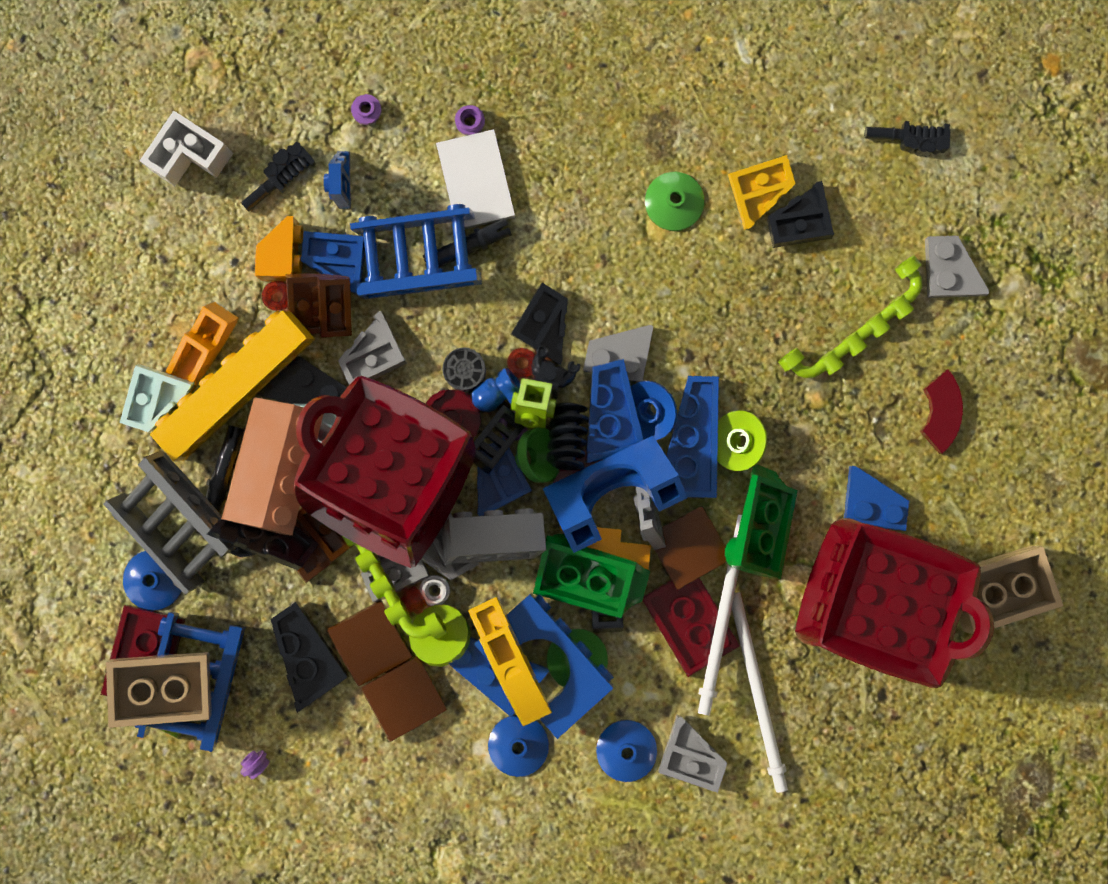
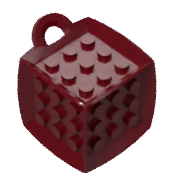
(383, 469)
(892, 603)

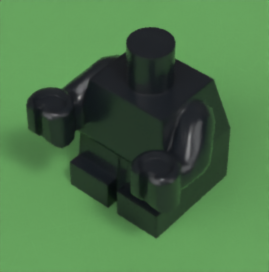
(547, 372)

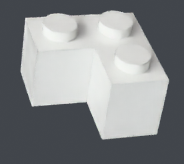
(181, 144)

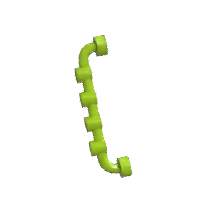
(855, 342)
(397, 611)

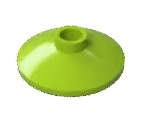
(730, 432)

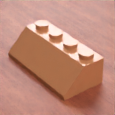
(266, 469)

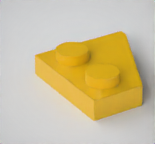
(760, 188)

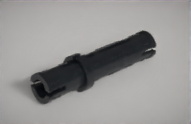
(479, 239)
(224, 467)

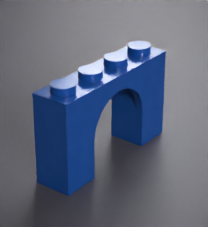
(638, 466)
(586, 680)

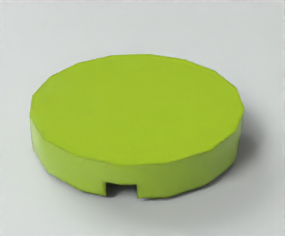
(447, 647)

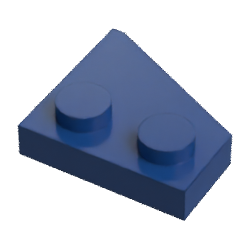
(338, 180)
(874, 502)

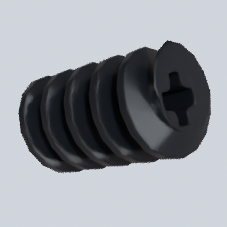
(565, 437)

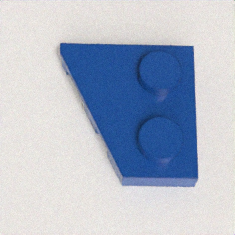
(334, 255)
(502, 484)

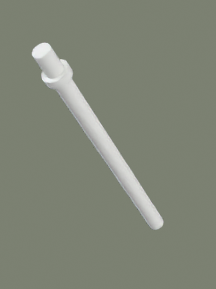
(708, 691)
(776, 767)

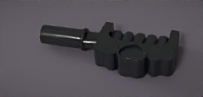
(916, 139)
(284, 167)

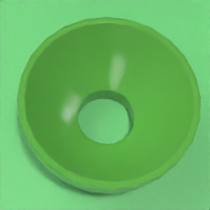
(536, 443)

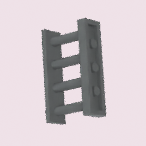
(189, 501)

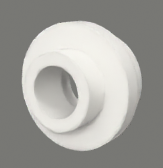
(443, 585)

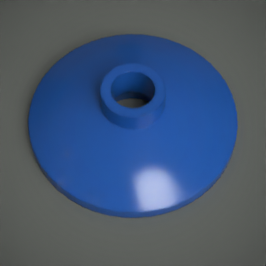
(663, 421)
(147, 597)
(511, 731)
(626, 735)

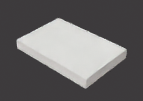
(476, 177)

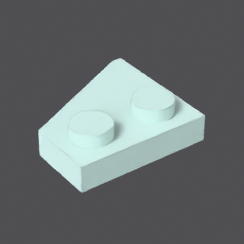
(151, 397)

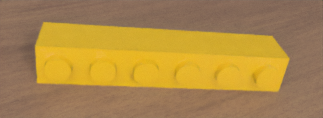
(232, 385)

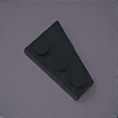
(281, 548)

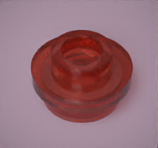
(268, 292)
(515, 356)
(413, 600)

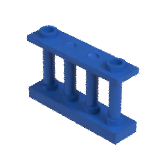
(404, 280)
(222, 670)

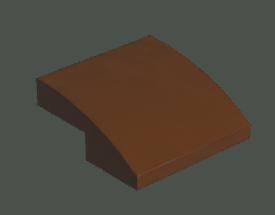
(321, 303)
(330, 545)
(691, 548)
(369, 643)
(403, 699)

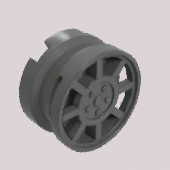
(464, 369)

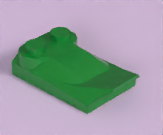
(763, 526)
(589, 578)

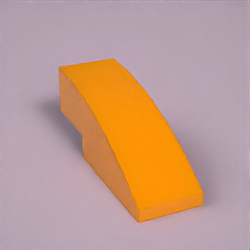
(202, 343)
(611, 544)

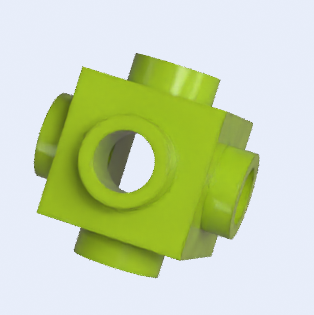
(533, 403)

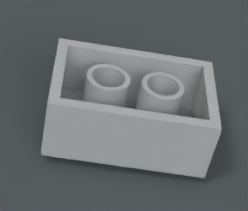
(493, 536)

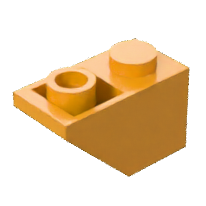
(279, 251)

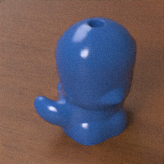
(493, 392)

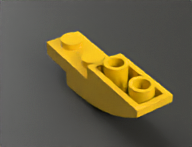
(509, 662)

